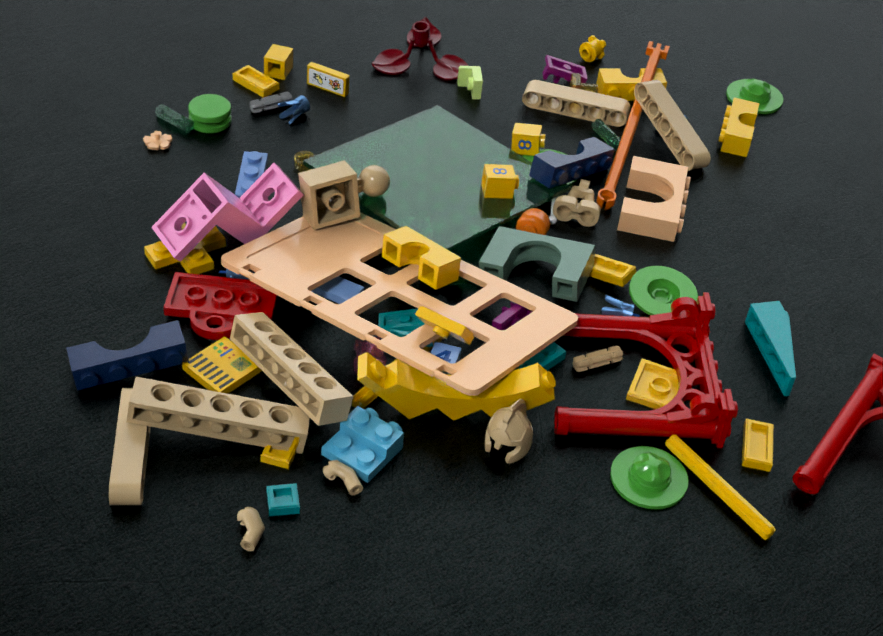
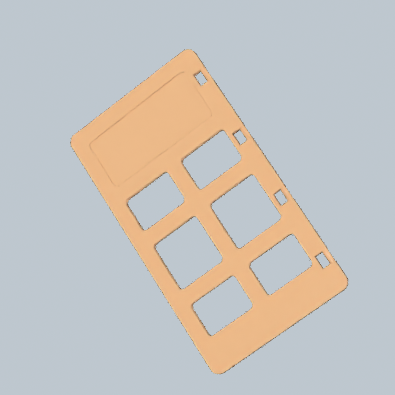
(300, 259)

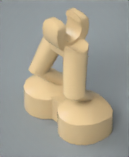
(586, 212)

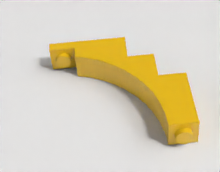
(417, 393)

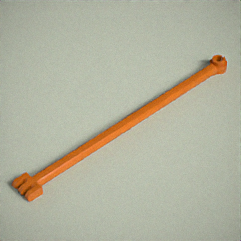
(608, 193)

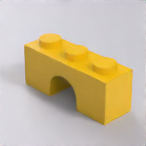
(615, 84)
(738, 127)
(436, 264)

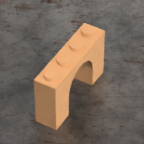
(655, 219)

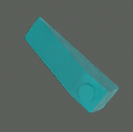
(772, 333)

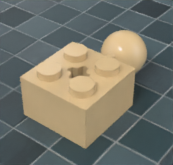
(334, 191)

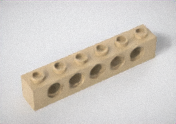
(291, 368)
(217, 415)

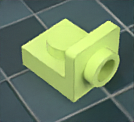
(472, 79)

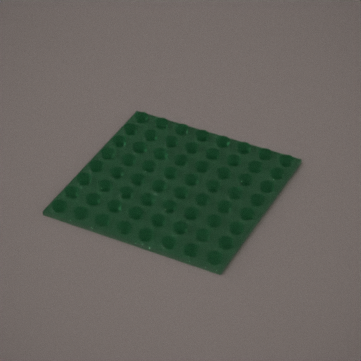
(437, 177)

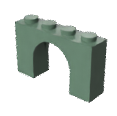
(513, 247)

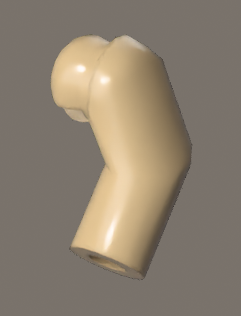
(346, 473)
(255, 527)

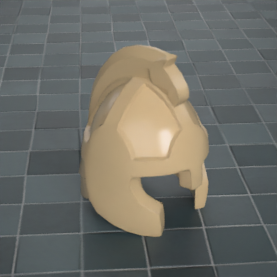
(510, 428)

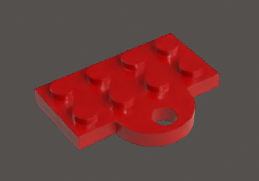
(216, 302)

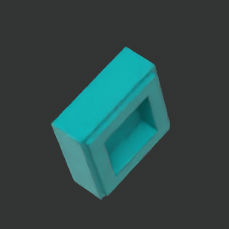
(283, 499)

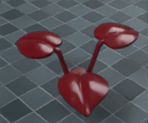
(421, 35)

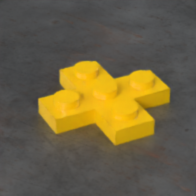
(197, 259)

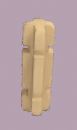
(597, 358)

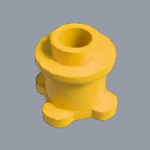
(592, 49)

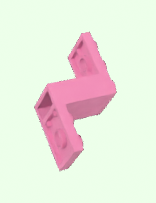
(212, 204)

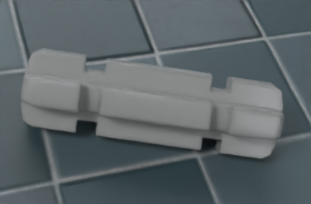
(269, 102)

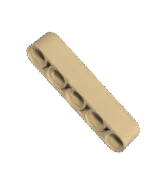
(586, 101)
(672, 125)
(129, 458)

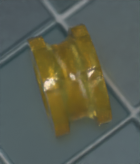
(298, 159)

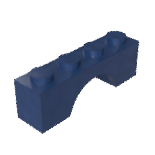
(557, 169)
(159, 350)

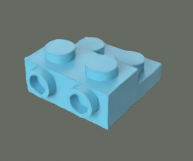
(364, 442)

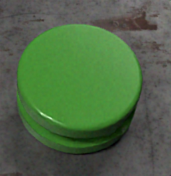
(210, 113)

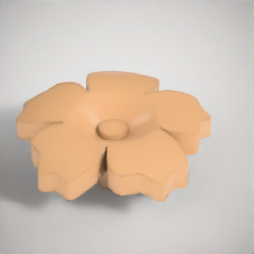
(157, 141)

